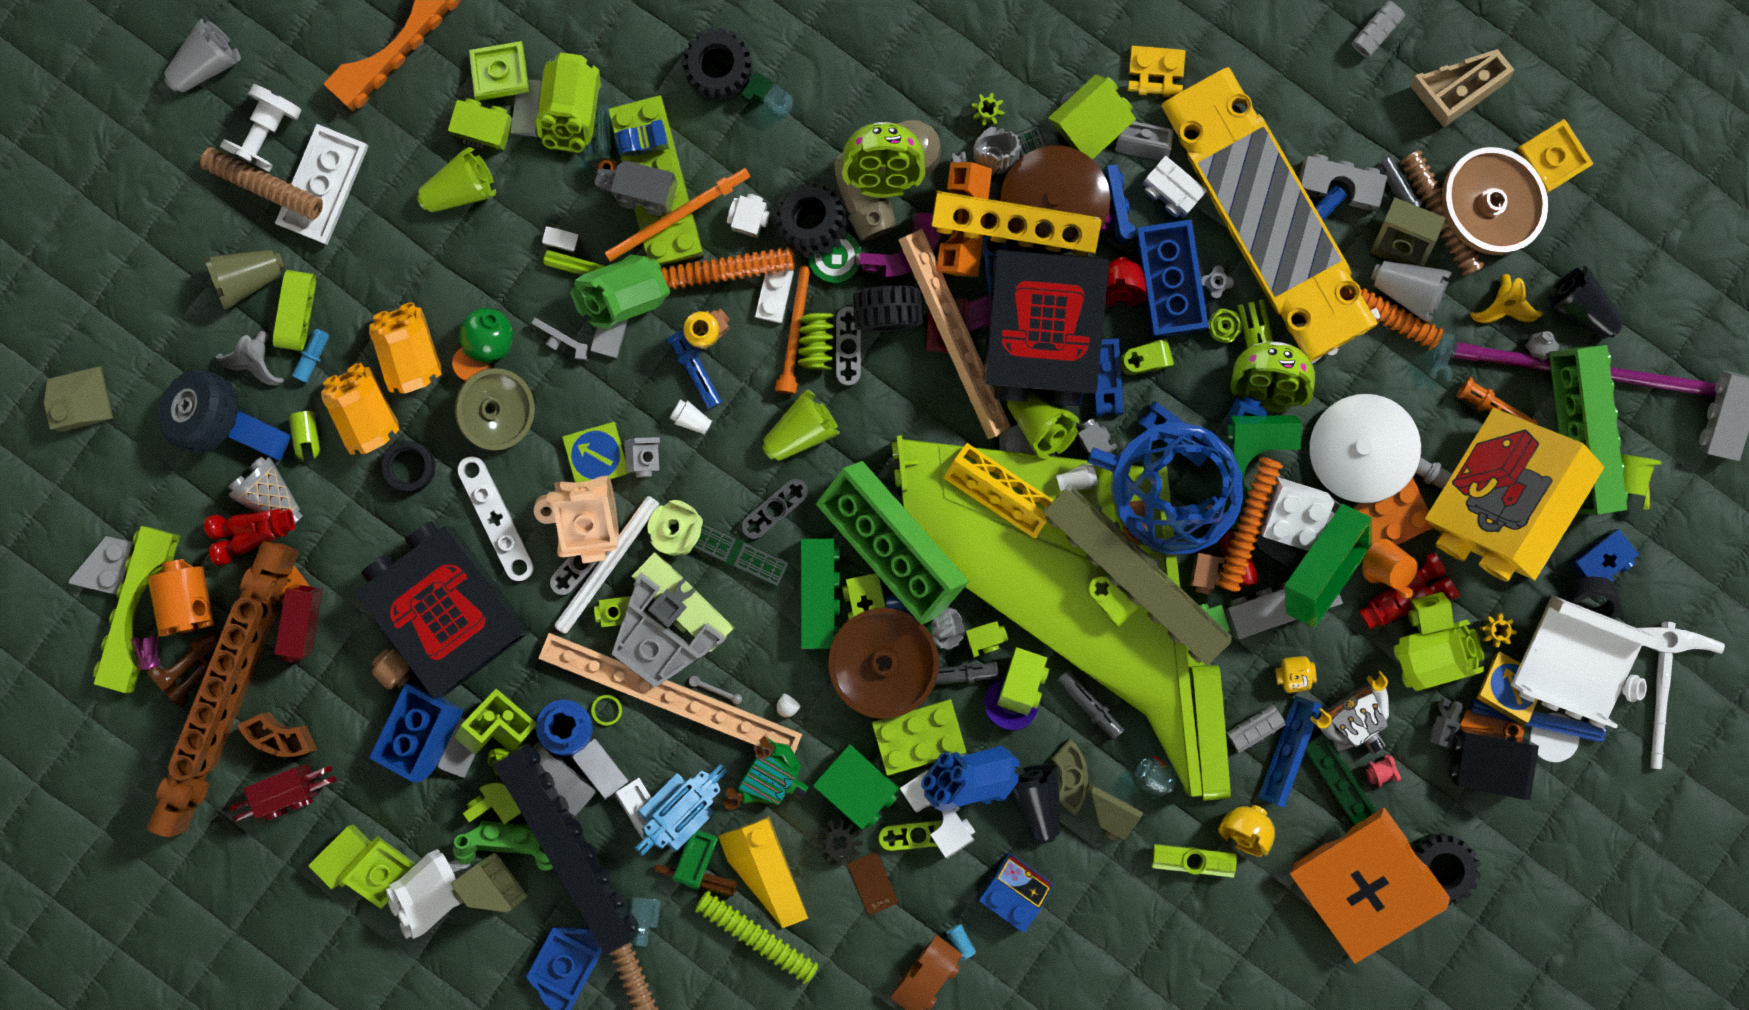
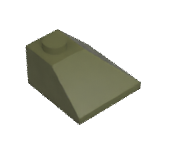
(77, 400)
(1113, 814)

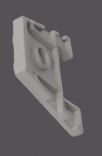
(650, 646)

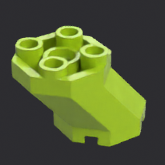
(568, 103)
(1439, 656)

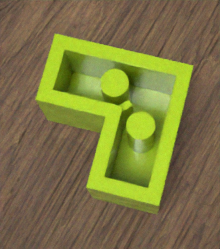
(497, 719)

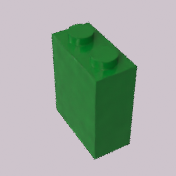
(857, 787)

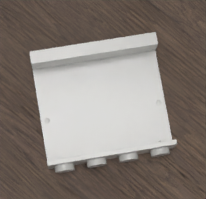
(1579, 661)

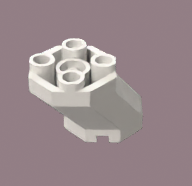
(423, 895)

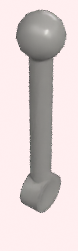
(695, 681)

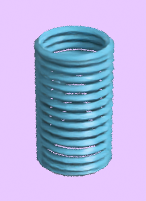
(959, 938)

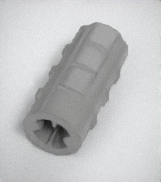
(1378, 29)
(1255, 728)

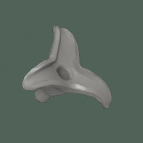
(250, 355)

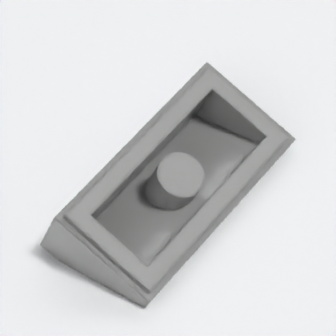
(526, 110)
(1145, 141)
(456, 757)
(600, 769)

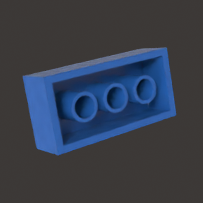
(1172, 279)

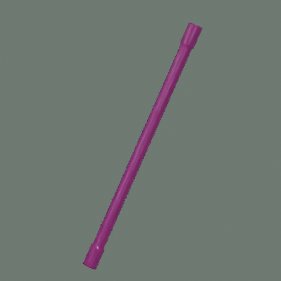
(1475, 353)

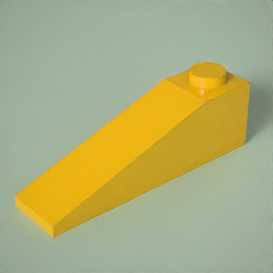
(761, 864)

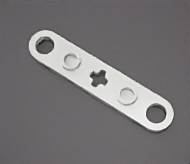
(486, 501)

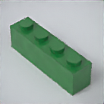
(818, 593)

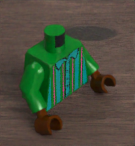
(768, 777)

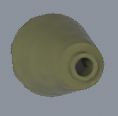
(242, 274)

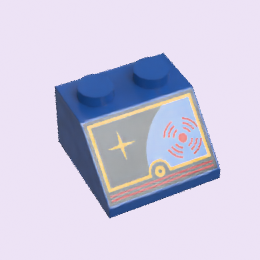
(1016, 892)

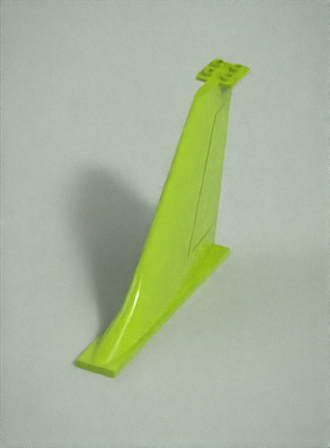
(1046, 582)

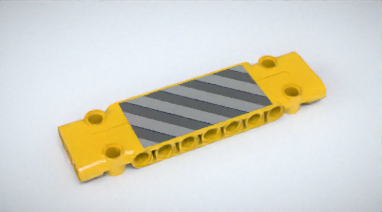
(1269, 214)

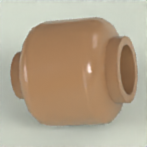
(391, 669)

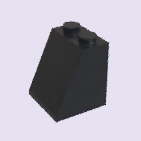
(1494, 763)

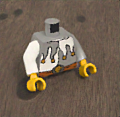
(1358, 716)

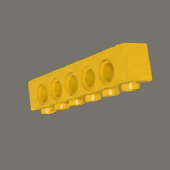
(1084, 242)

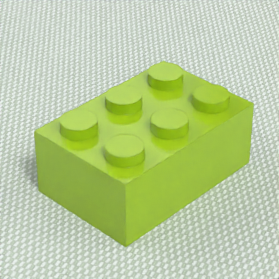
(918, 736)

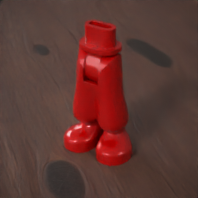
(248, 532)
(1391, 606)

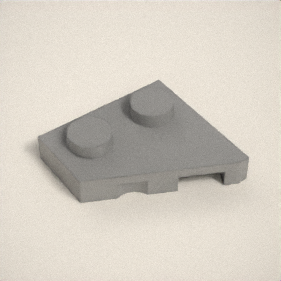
(105, 566)

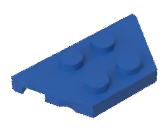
(564, 966)

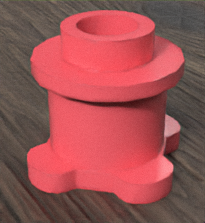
(1382, 771)

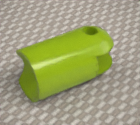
(304, 430)

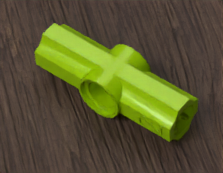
(1210, 863)

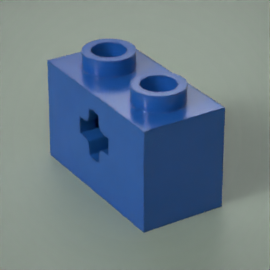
(1613, 545)

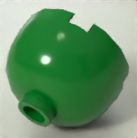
(486, 335)

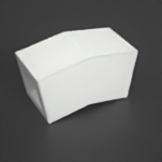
(560, 239)

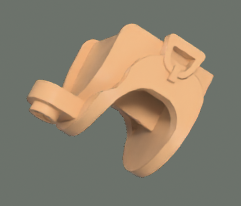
(583, 518)

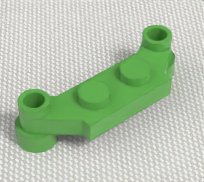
(499, 838)

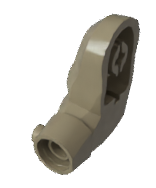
(873, 215)

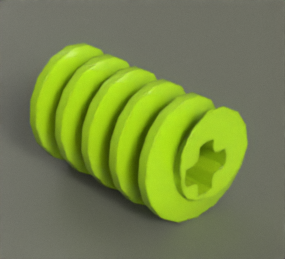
(815, 341)

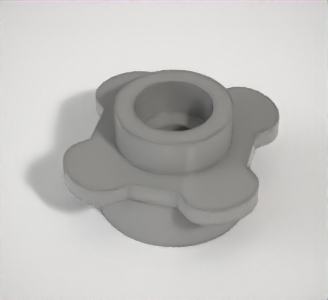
(1217, 289)

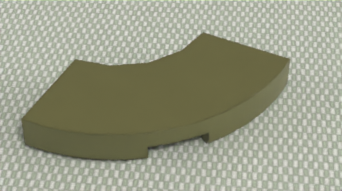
(1072, 776)

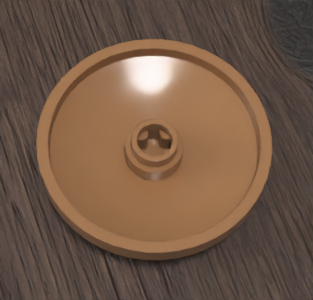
(1494, 201)

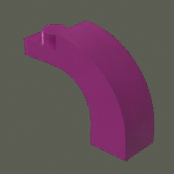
(897, 264)

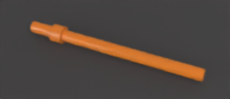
(724, 186)

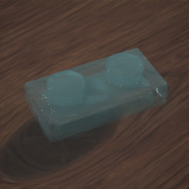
(600, 145)

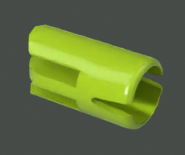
(1263, 332)

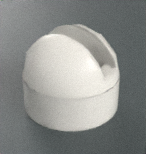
(787, 706)

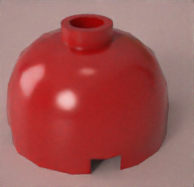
(1125, 282)

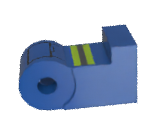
(642, 139)

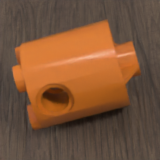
(180, 598)

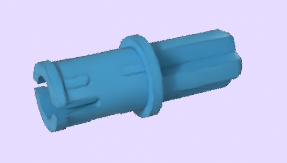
(310, 355)

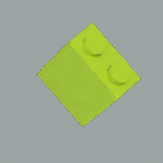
(1093, 116)

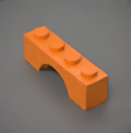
(959, 253)

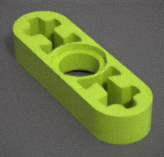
(910, 826)

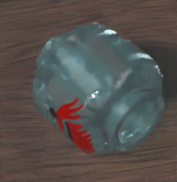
(1156, 776)

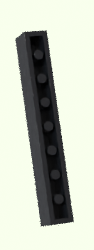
(567, 848)

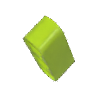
(294, 310)

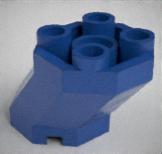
(970, 778)

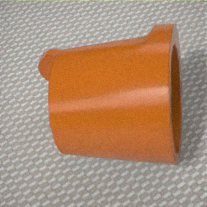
(1390, 565)

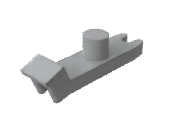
(556, 338)

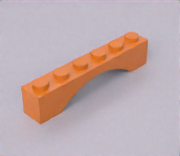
(358, 79)

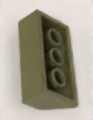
(489, 886)

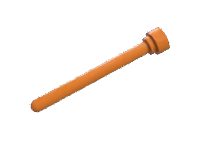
(786, 382)

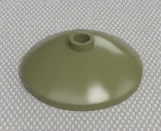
(510, 413)

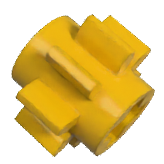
(1505, 631)

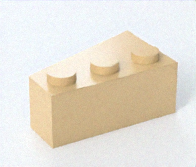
(1462, 86)

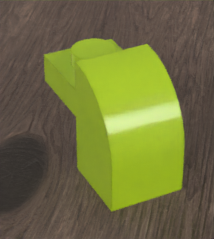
(495, 797)

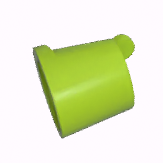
(1638, 475)

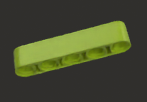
(1210, 732)

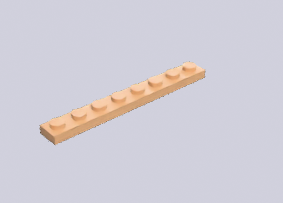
(954, 333)

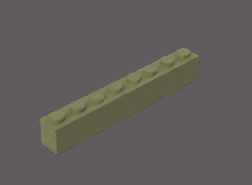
(1138, 575)

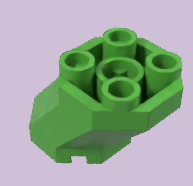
(620, 291)

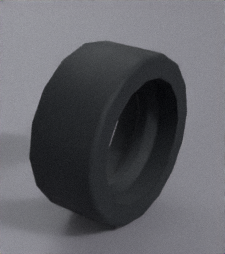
(387, 465)
(1596, 586)

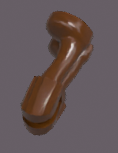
(165, 677)

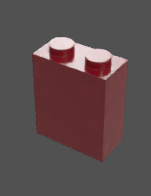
(298, 622)

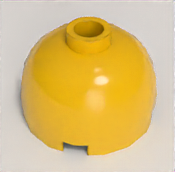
(1249, 829)

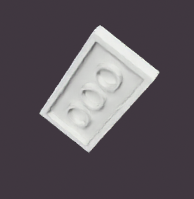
(328, 173)

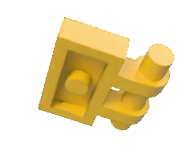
(1156, 63)

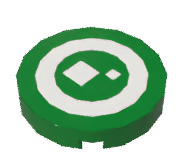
(839, 265)

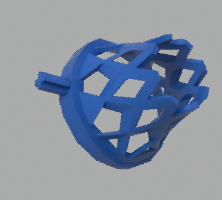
(1124, 488)

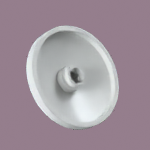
(1365, 448)

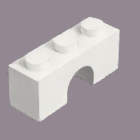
(953, 833)

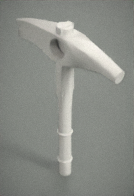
(1669, 642)

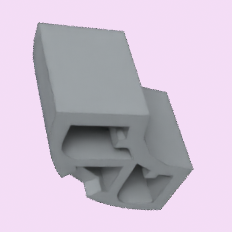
(567, 781)

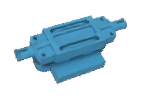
(679, 810)

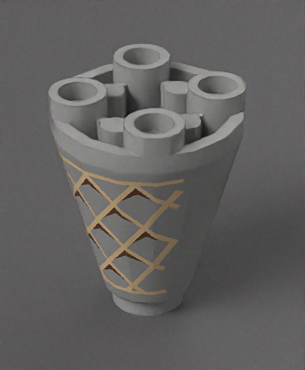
(264, 489)

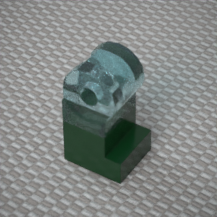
(769, 94)

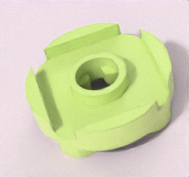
(687, 535)

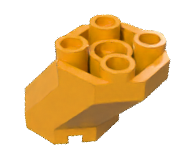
(404, 348)
(359, 409)

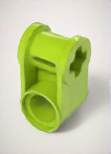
(1150, 357)
(1114, 602)

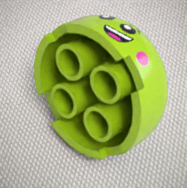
(883, 146)
(1274, 363)

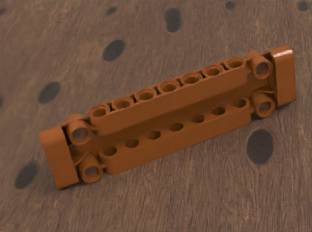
(185, 779)

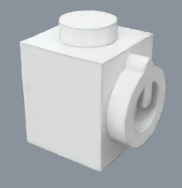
(748, 215)

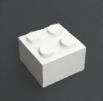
(1296, 514)

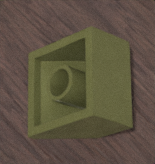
(1407, 234)

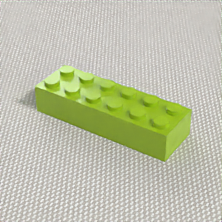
(680, 240)

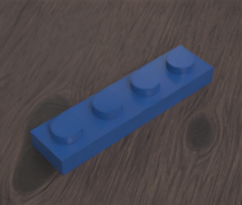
(1289, 751)

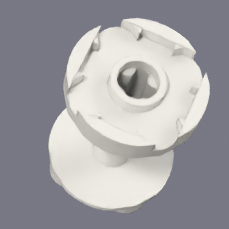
(265, 118)

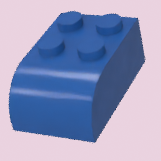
(416, 733)

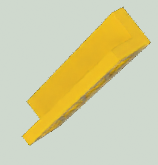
(998, 493)

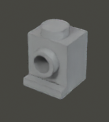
(1094, 436)
(634, 456)

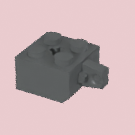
(639, 186)

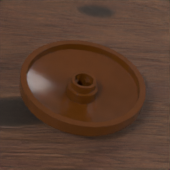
(1059, 181)
(883, 663)

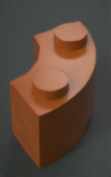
(275, 738)
(927, 975)

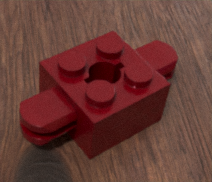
(287, 789)

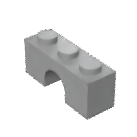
(1364, 185)

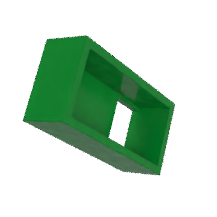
(1328, 565)

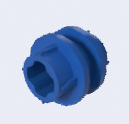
(548, 721)

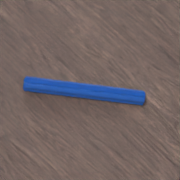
(1546, 722)

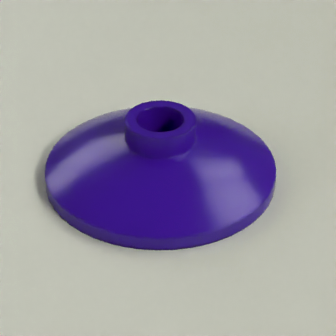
(1001, 716)

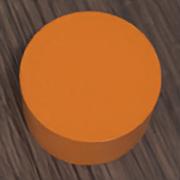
(465, 366)

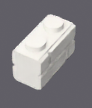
(1173, 188)

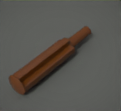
(709, 882)

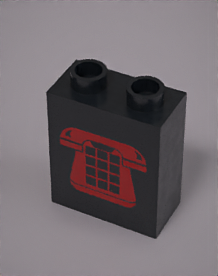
(1045, 325)
(440, 609)

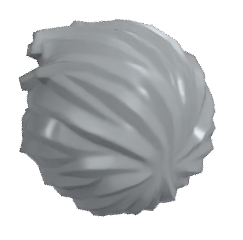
(997, 150)

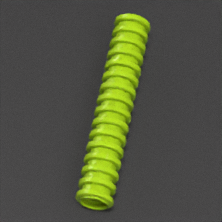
(756, 937)

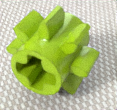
(989, 102)

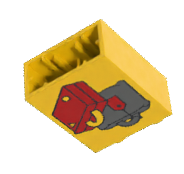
(1513, 496)

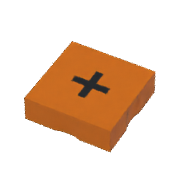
(1370, 886)

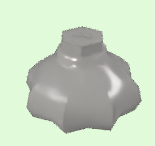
(1541, 344)

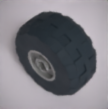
(198, 411)

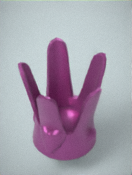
(147, 654)

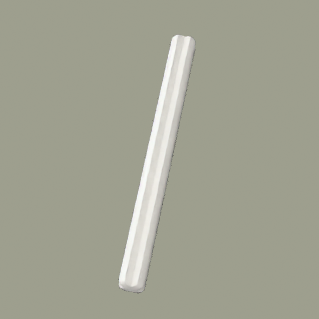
(606, 566)

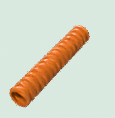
(729, 268)
(1399, 319)
(1249, 524)

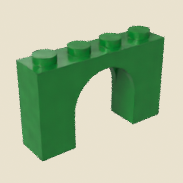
(1258, 434)

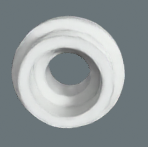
(1634, 688)

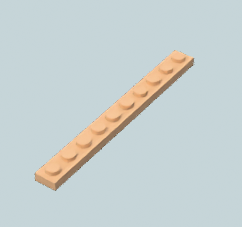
(666, 695)

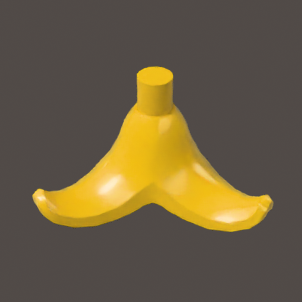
(1509, 301)

